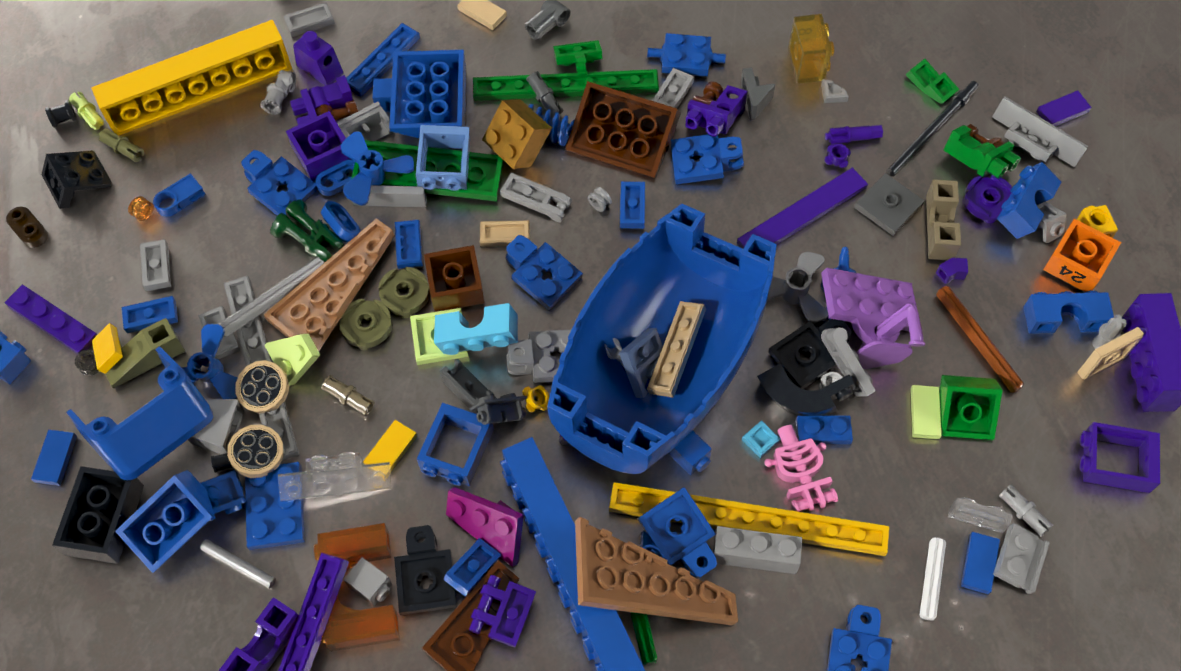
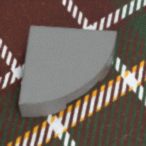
(832, 92)

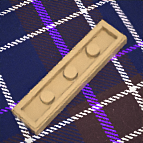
(676, 349)

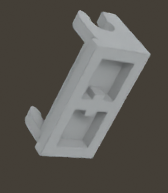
(369, 121)

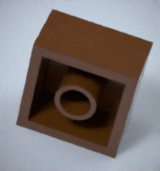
(454, 278)

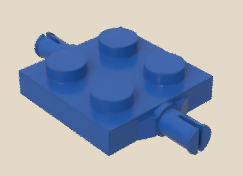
(686, 53)

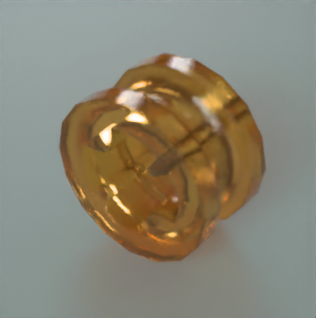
(140, 208)

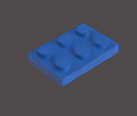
(269, 519)

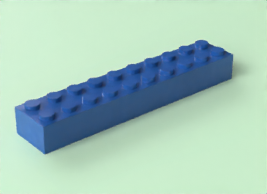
(555, 538)

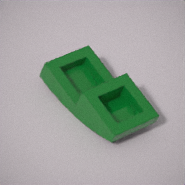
(931, 83)

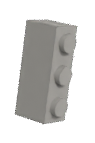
(757, 550)

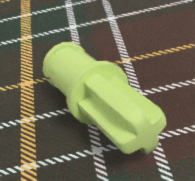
(86, 110)

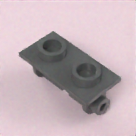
(490, 409)

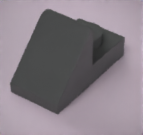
(757, 96)

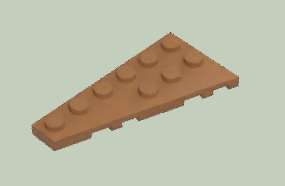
(325, 294)

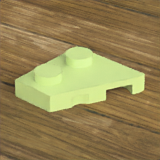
(293, 355)

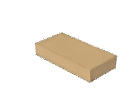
(483, 12)
(502, 232)

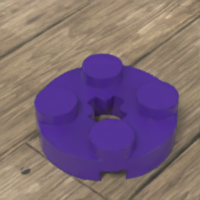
(981, 207)

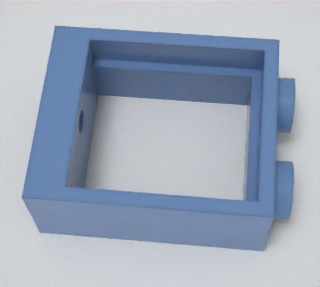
(443, 137)

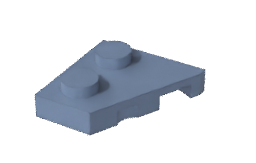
(640, 360)

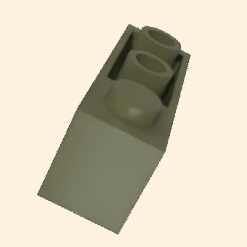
(140, 352)

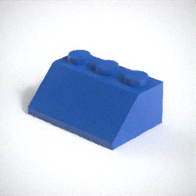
(167, 520)

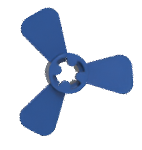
(371, 168)
(223, 382)

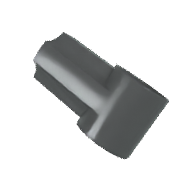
(551, 14)

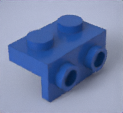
(225, 492)

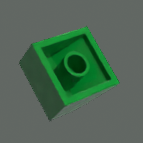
(969, 406)

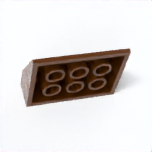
(622, 129)

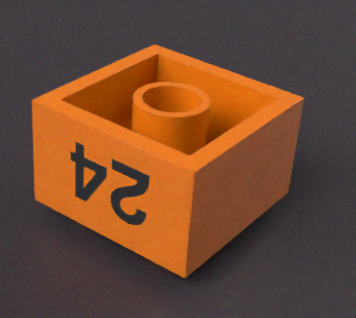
(1082, 256)

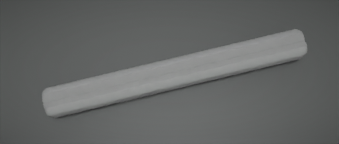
(269, 298)

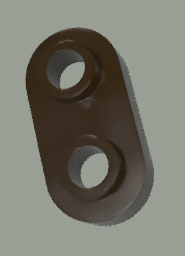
(26, 227)

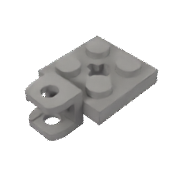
(534, 354)

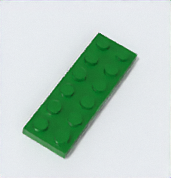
(483, 169)

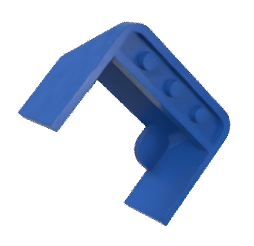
(152, 429)

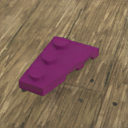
(489, 521)

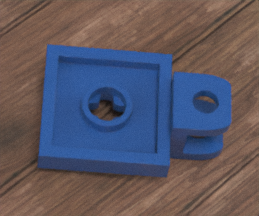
(714, 158)
(268, 176)
(531, 262)
(687, 545)
(860, 640)

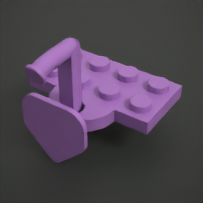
(877, 313)

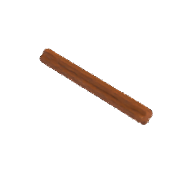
(980, 339)

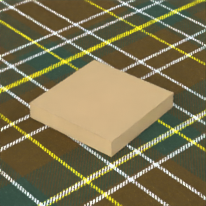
(1110, 353)

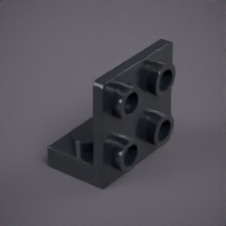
(72, 172)

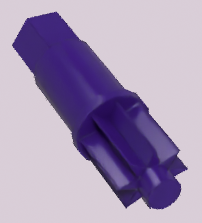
(849, 134)

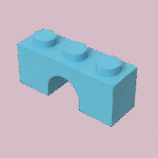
(496, 329)

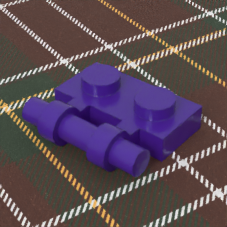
(510, 615)

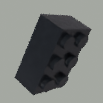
(93, 514)

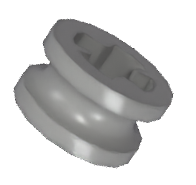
(599, 199)

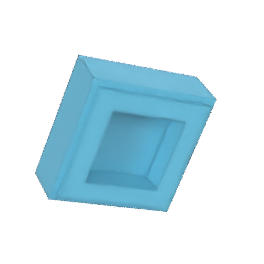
(760, 439)

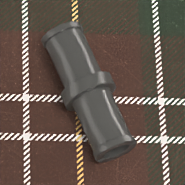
(543, 93)

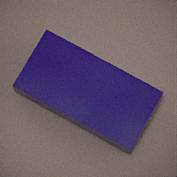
(1064, 108)

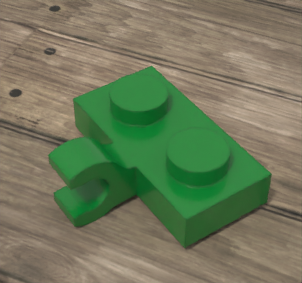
(579, 54)

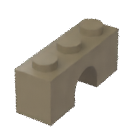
(942, 231)

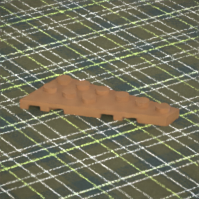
(638, 581)

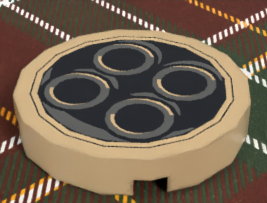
(262, 387)
(255, 451)

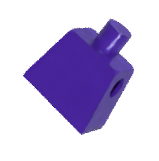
(311, 56)

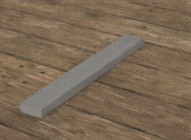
(252, 343)

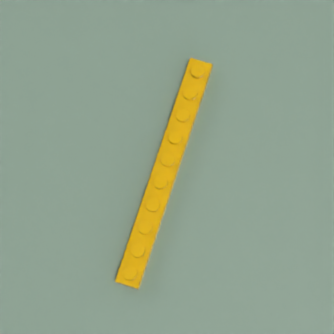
(812, 528)

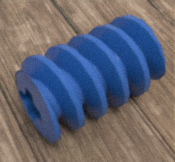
(560, 129)

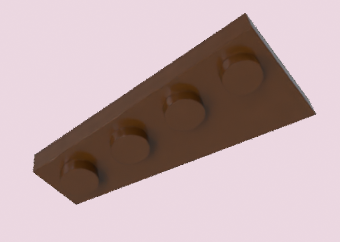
(453, 643)

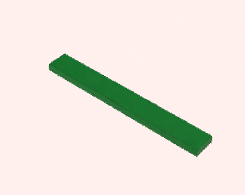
(564, 84)

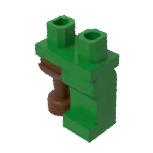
(981, 153)

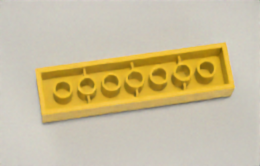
(192, 78)

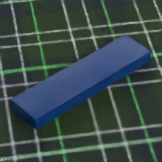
(381, 59)

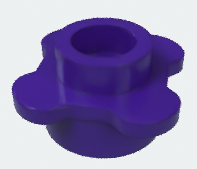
(837, 150)

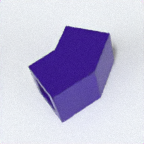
(953, 269)

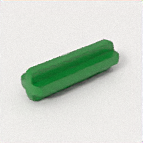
(644, 638)

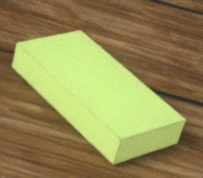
(925, 412)

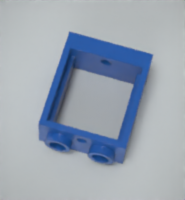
(463, 420)

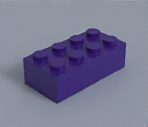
(1158, 353)

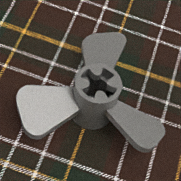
(801, 276)

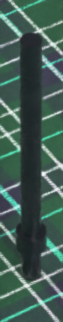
(959, 100)

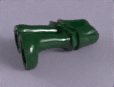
(320, 236)

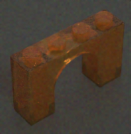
(352, 627)

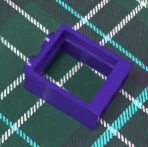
(1149, 457)

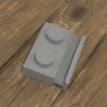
(1021, 558)

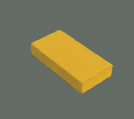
(107, 348)
(392, 445)

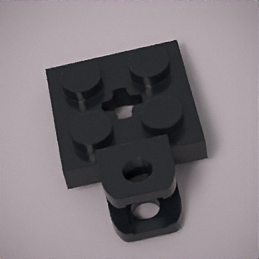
(806, 339)
(423, 560)

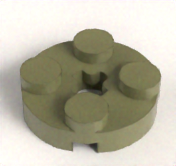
(404, 304)
(369, 336)

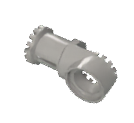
(278, 91)

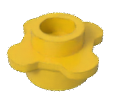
(541, 395)

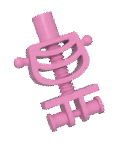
(790, 459)

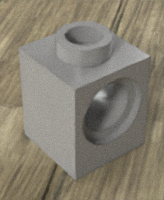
(368, 582)

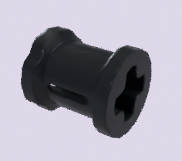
(61, 113)

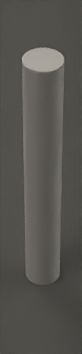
(238, 563)

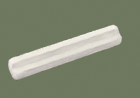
(932, 579)

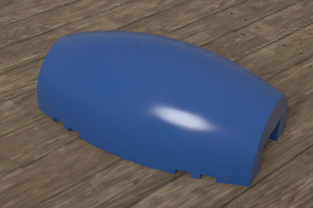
(672, 263)

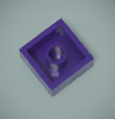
(317, 144)

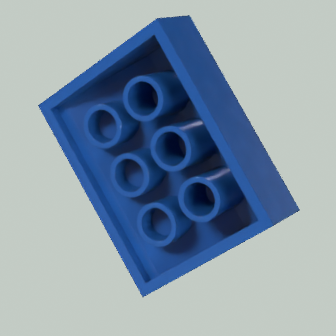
(427, 90)

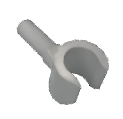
(614, 353)

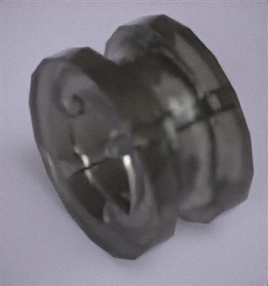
(80, 361)

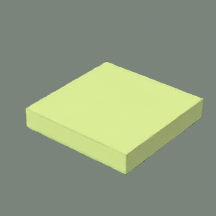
(423, 338)

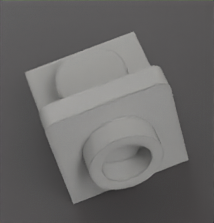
(1052, 223)

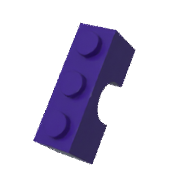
(271, 637)

